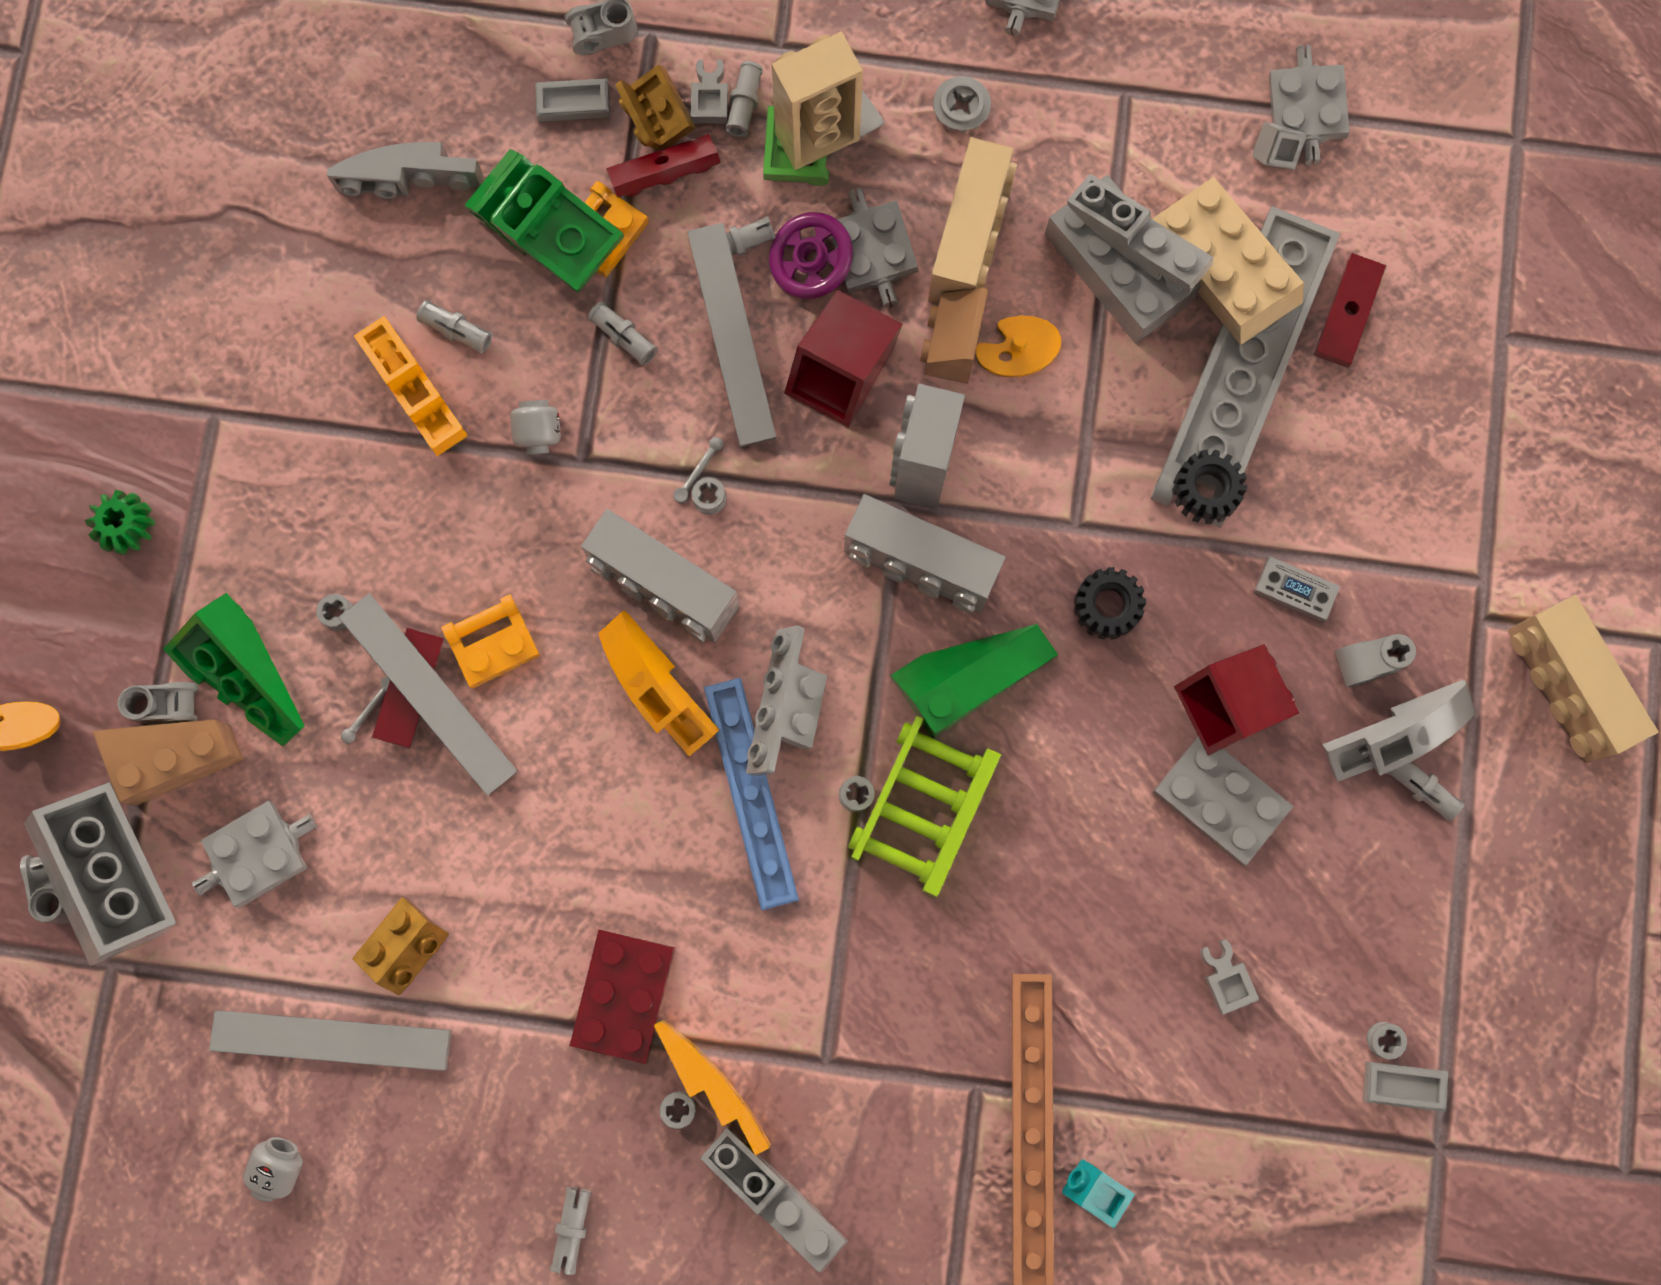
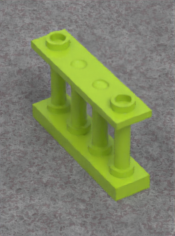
(962, 802)

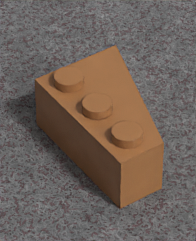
(164, 757)

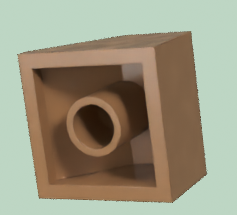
(954, 334)

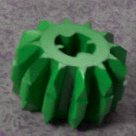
(107, 518)

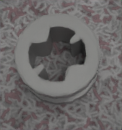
(697, 497)
(323, 607)
(859, 783)
(1379, 1030)
(670, 1100)

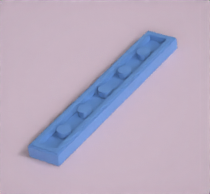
(751, 796)

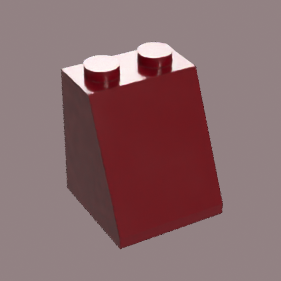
(841, 357)
(1236, 698)

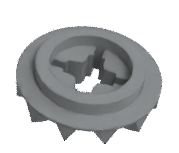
(965, 90)

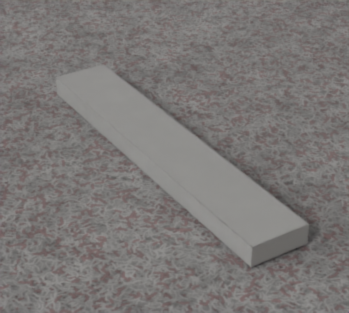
(731, 335)
(428, 694)
(330, 1040)

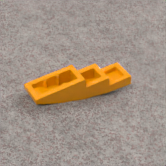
(410, 386)
(701, 1074)

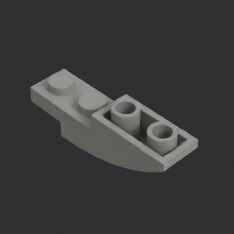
(392, 168)
(1136, 236)
(1409, 734)
(774, 1199)

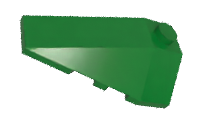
(228, 654)
(964, 677)

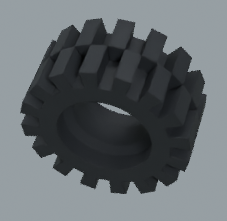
(1222, 470)
(1117, 582)

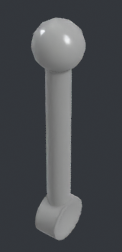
(681, 494)
(349, 735)

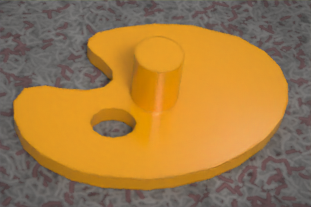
(1028, 340)
(26, 724)

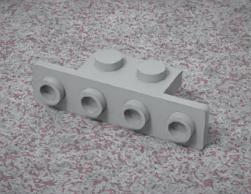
(788, 703)

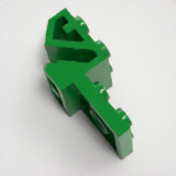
(544, 220)

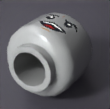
(535, 426)
(272, 1169)

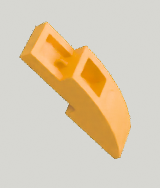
(652, 689)

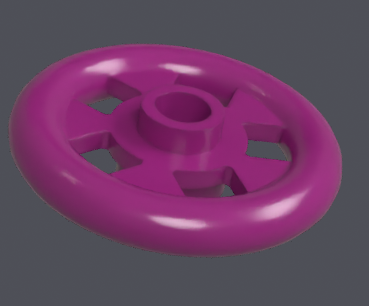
(790, 235)

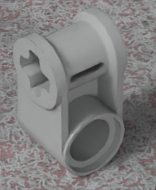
(599, 26)
(1370, 661)
(166, 703)
(40, 892)

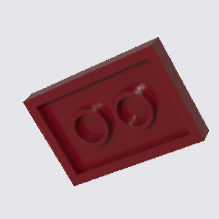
(622, 996)

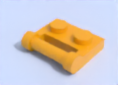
(622, 216)
(497, 652)

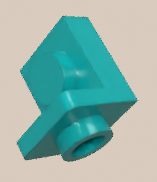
(1097, 1193)

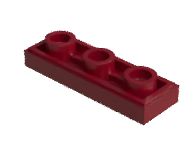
(663, 166)
(1357, 293)
(397, 717)

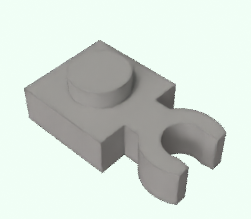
(710, 96)
(1229, 984)

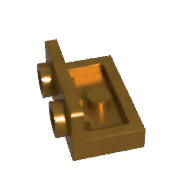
(655, 109)
(400, 947)

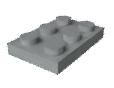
(1223, 801)

